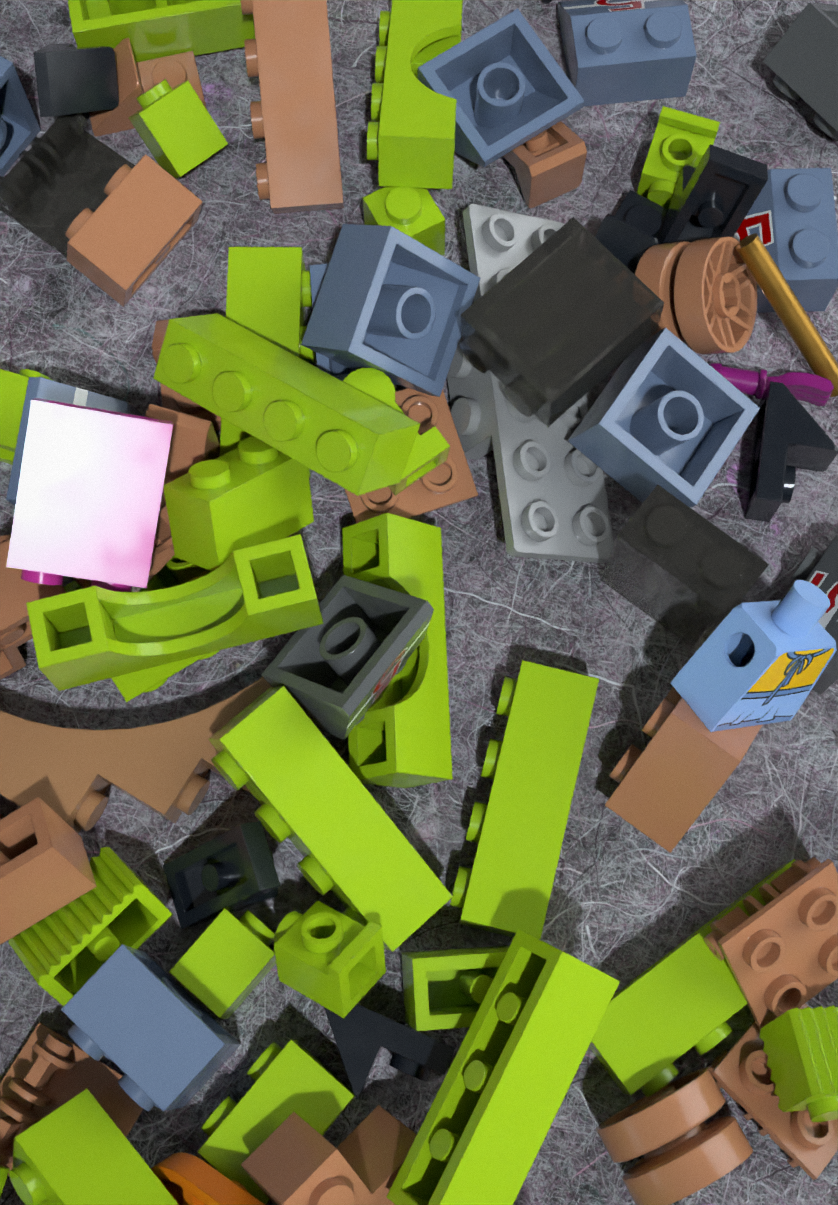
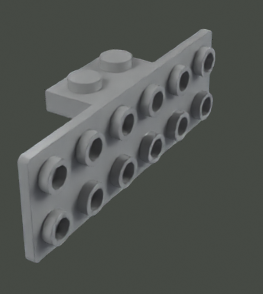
(547, 488)

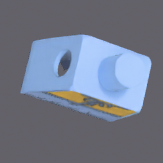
(759, 661)

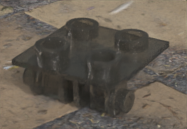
(58, 180)

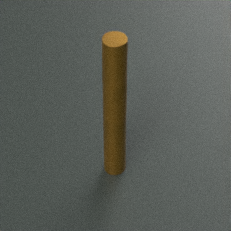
(788, 308)

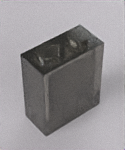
(559, 323)
(680, 568)

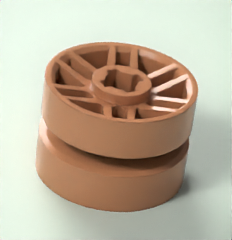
(704, 293)
(676, 1143)

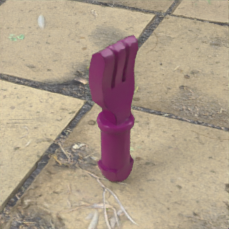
(802, 385)

